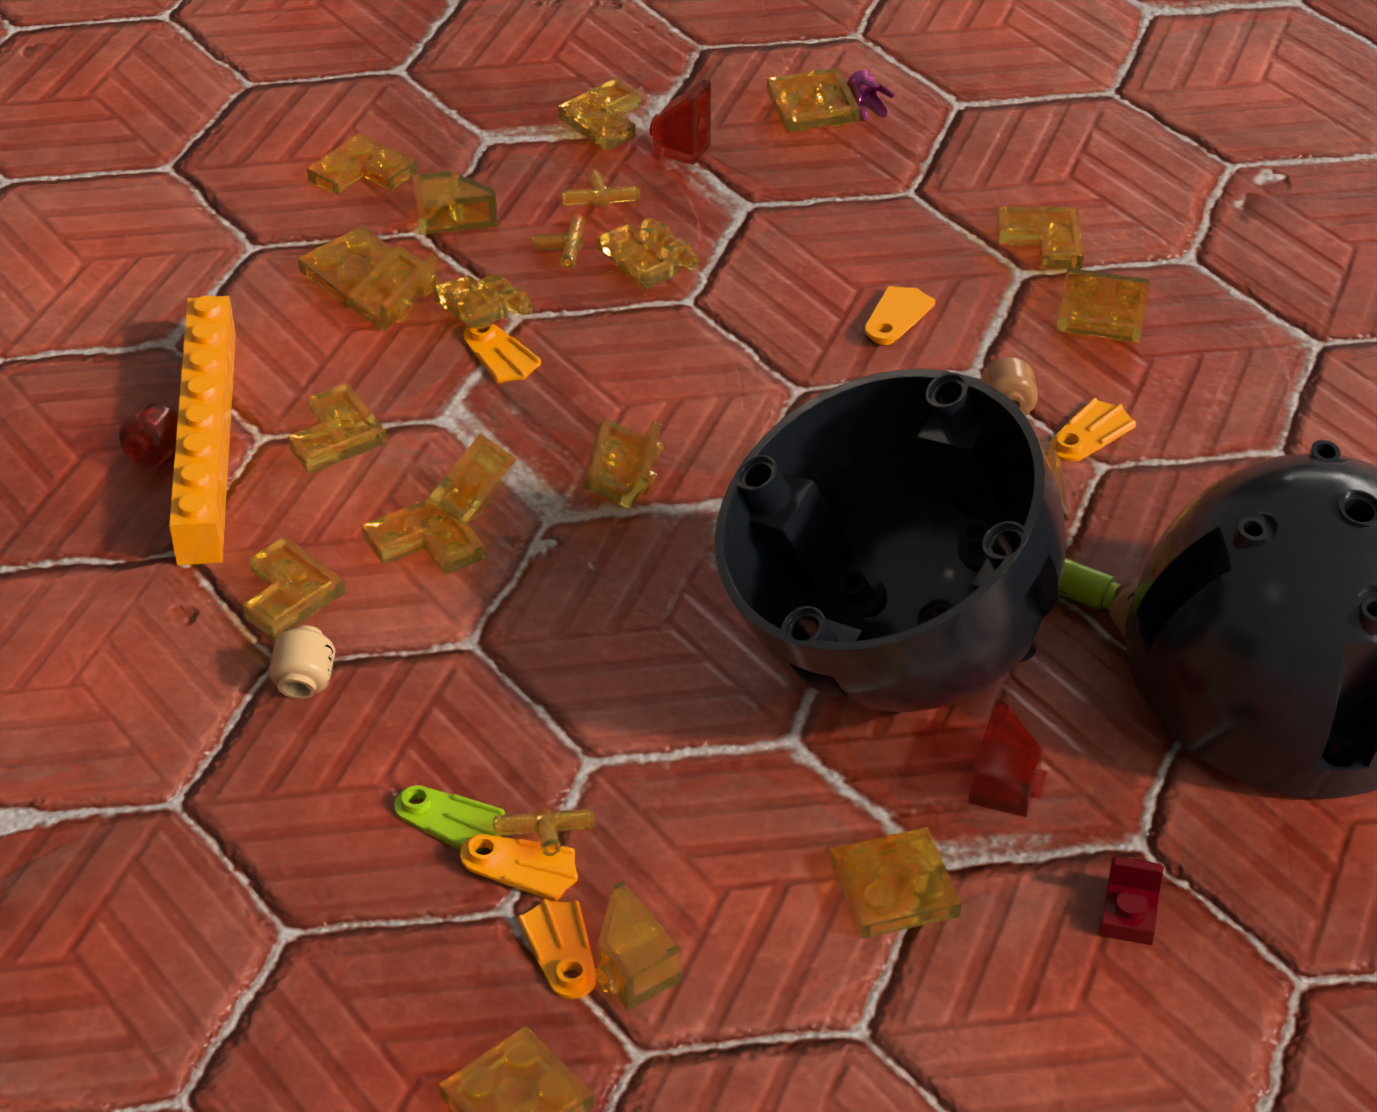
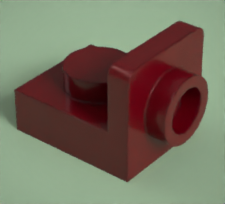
(1132, 900)

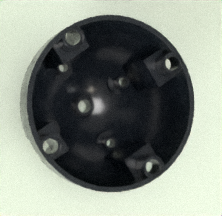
(896, 539)
(1265, 625)

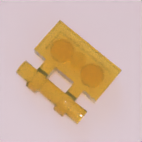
(647, 253)
(482, 301)

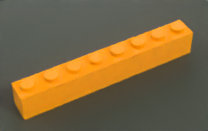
(203, 432)

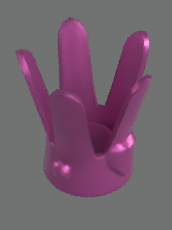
(865, 90)

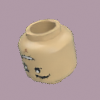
(302, 662)

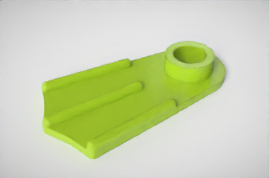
(446, 815)

